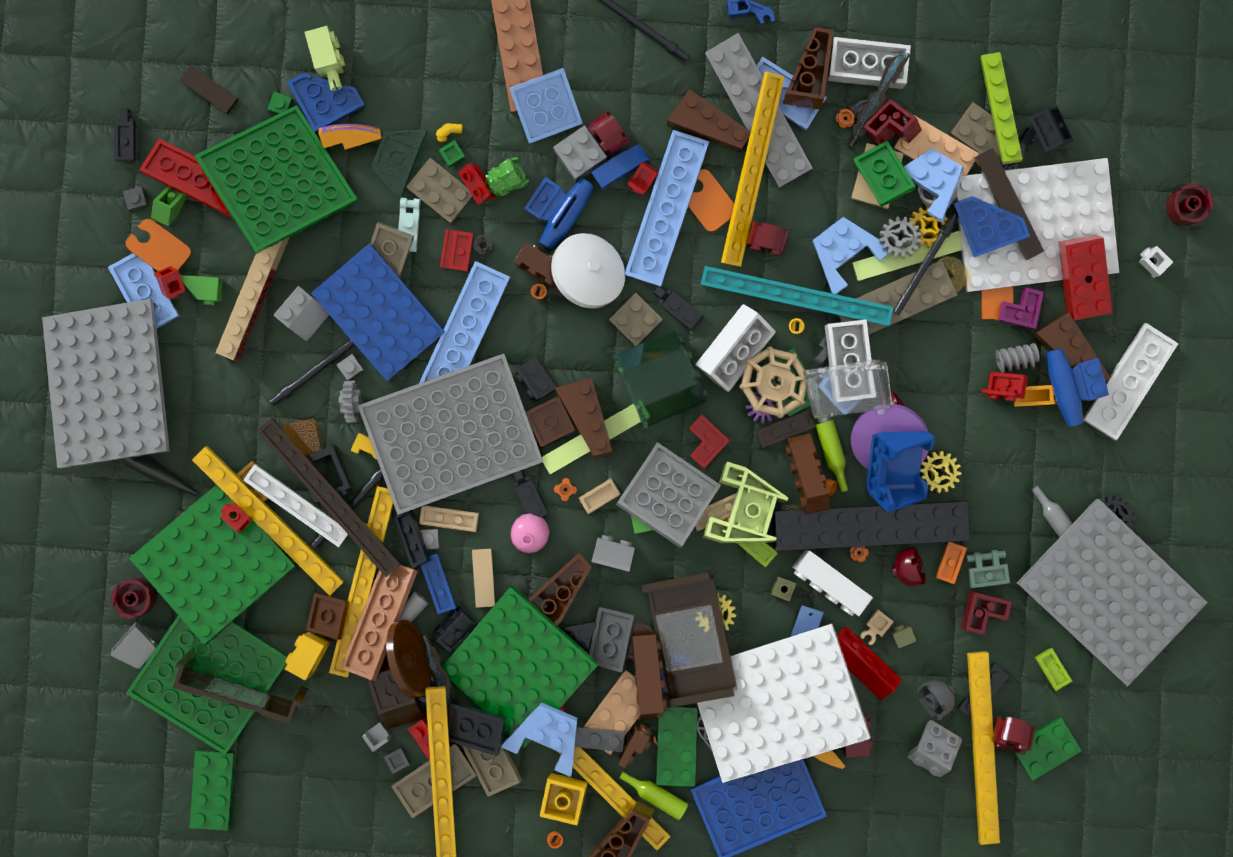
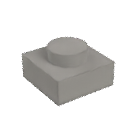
(350, 367)
(430, 538)

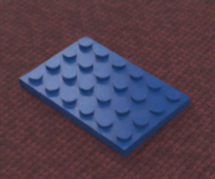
(378, 312)
(757, 806)

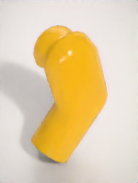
(446, 129)

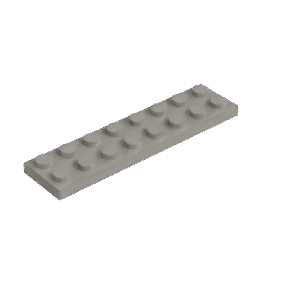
(743, 85)

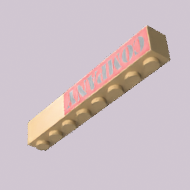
(250, 301)

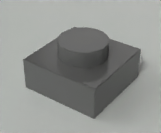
(135, 198)
(397, 760)

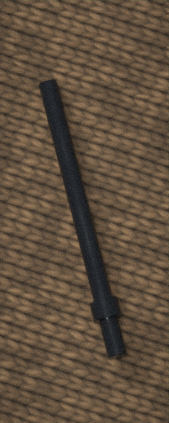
(671, 47)
(944, 233)
(288, 390)
(376, 478)

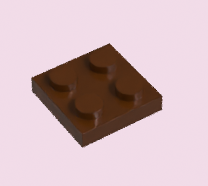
(549, 421)
(327, 616)

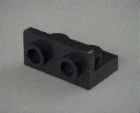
(536, 379)
(454, 629)

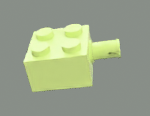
(325, 55)

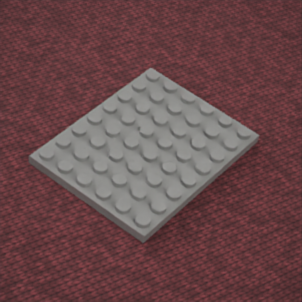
(105, 384)
(450, 433)
(1112, 592)

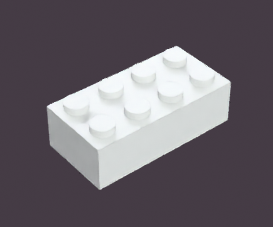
(864, 61)
(737, 342)
(847, 342)
(835, 585)

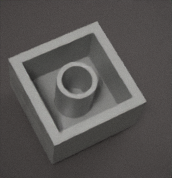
(580, 154)

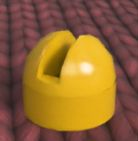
(792, 326)

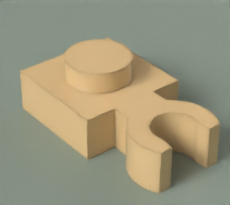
(878, 624)

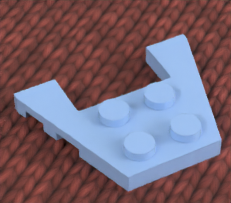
(938, 176)
(841, 244)
(551, 729)

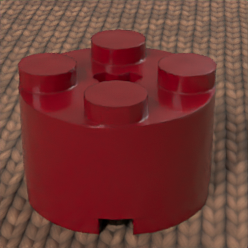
(609, 132)
(1192, 194)
(768, 237)
(126, 605)
(1013, 734)

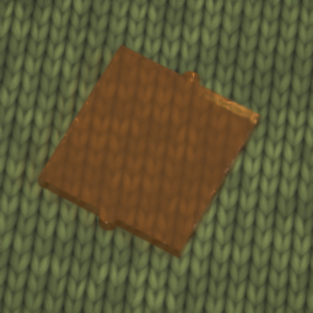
(304, 435)

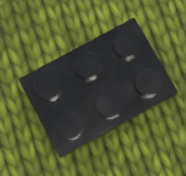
(475, 728)

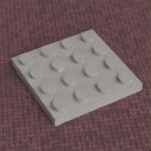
(668, 495)

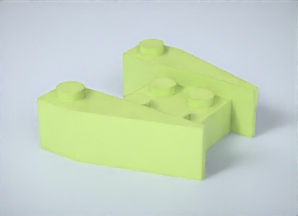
(750, 510)

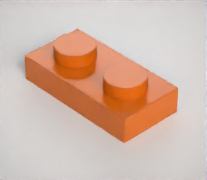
(950, 562)

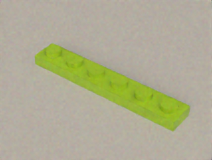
(1001, 108)

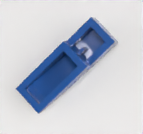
(619, 166)

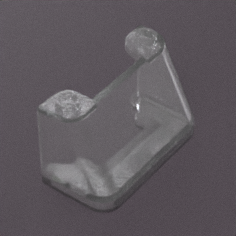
(848, 389)

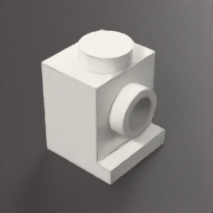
(1161, 261)

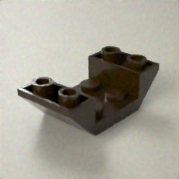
(391, 703)

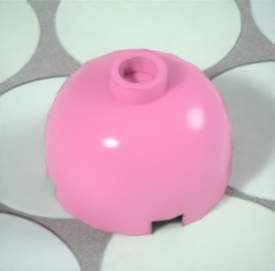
(529, 533)

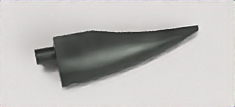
(151, 468)

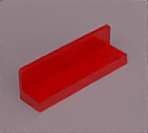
(867, 665)

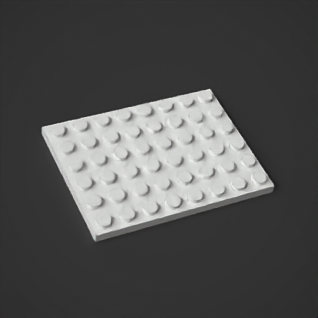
(1060, 204)
(787, 706)

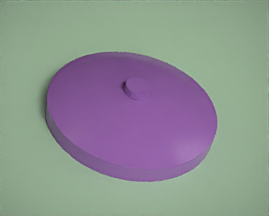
(896, 419)

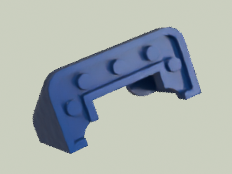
(895, 468)

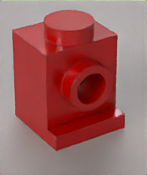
(171, 276)
(240, 522)

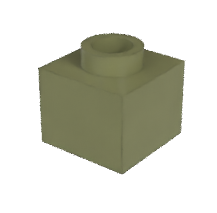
(776, 589)
(902, 635)

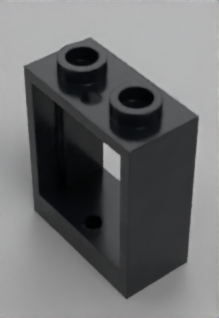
(1047, 128)
(332, 451)

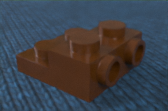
(637, 742)

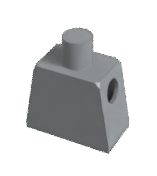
(135, 646)

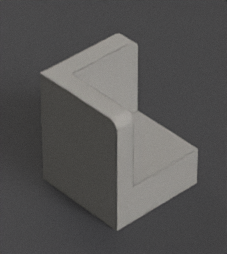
(376, 736)

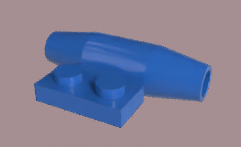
(558, 209)
(1072, 385)

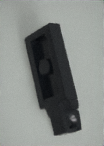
(125, 137)
(1027, 137)
(678, 307)
(529, 495)

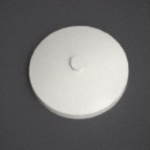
(588, 270)

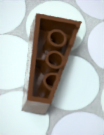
(810, 77)
(709, 123)
(536, 264)
(1066, 335)
(585, 410)
(808, 471)
(647, 677)
(625, 834)

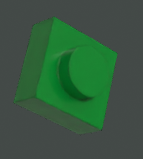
(279, 103)
(452, 153)

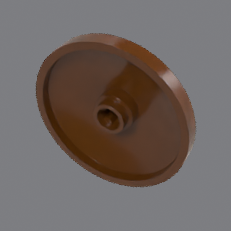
(407, 659)

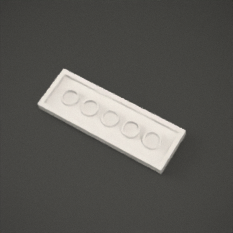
(1130, 381)

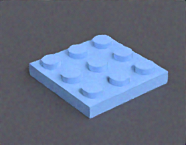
(545, 105)

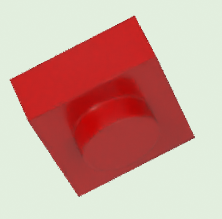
(643, 178)

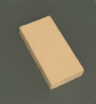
(599, 496)

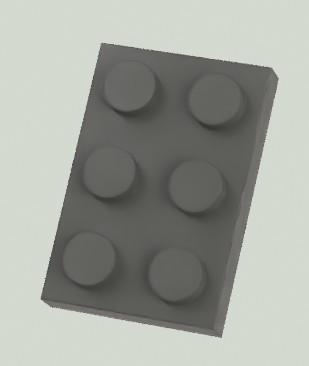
(612, 638)

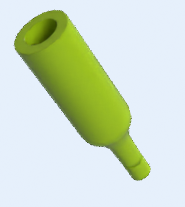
(832, 451)
(657, 796)

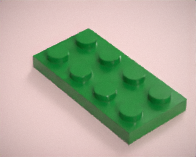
(677, 747)
(212, 790)

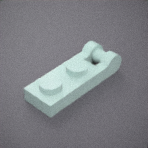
(410, 221)

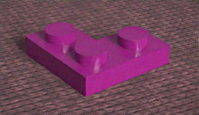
(1026, 313)

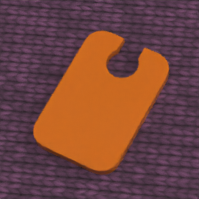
(711, 204)
(161, 249)

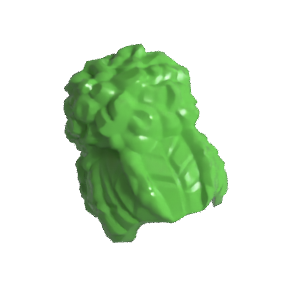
(506, 177)

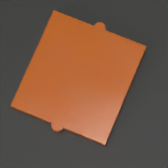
(992, 299)

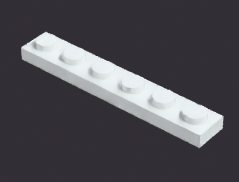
(296, 505)

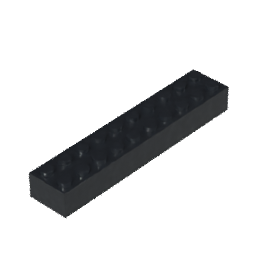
(871, 526)

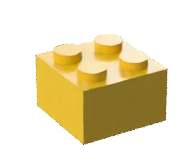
(307, 655)
(563, 799)

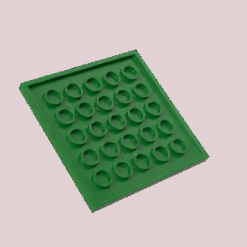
(275, 179)
(209, 568)
(231, 655)
(518, 662)

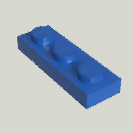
(438, 585)

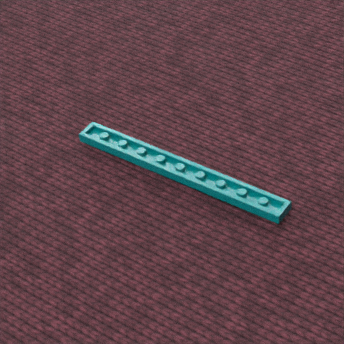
(797, 296)

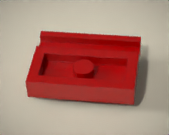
(456, 250)

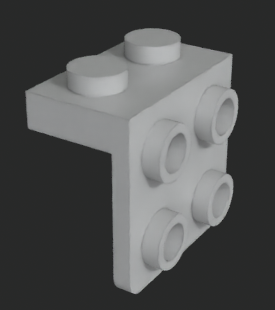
(936, 749)

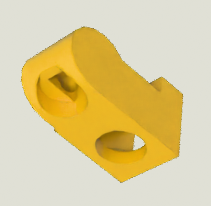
(363, 443)

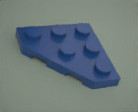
(321, 104)
(988, 225)

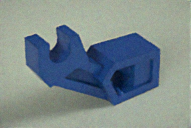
(752, 7)

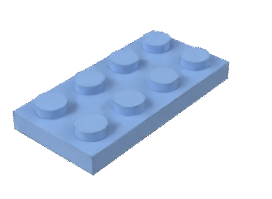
(798, 115)
(138, 283)

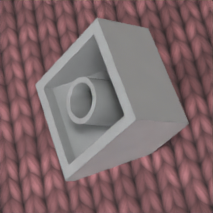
(302, 313)
(613, 553)

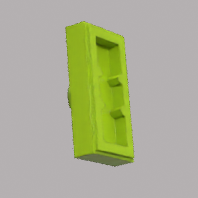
(760, 551)
(1053, 669)

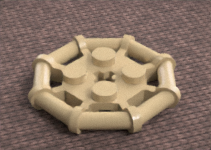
(766, 388)

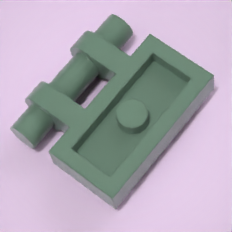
(987, 575)

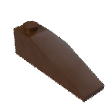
(559, 592)

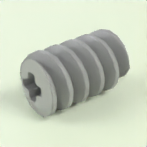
(1017, 356)

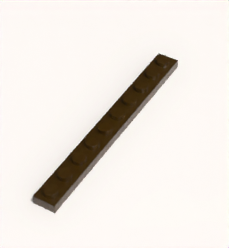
(328, 497)

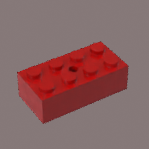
(1083, 259)

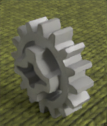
(907, 239)
(349, 401)

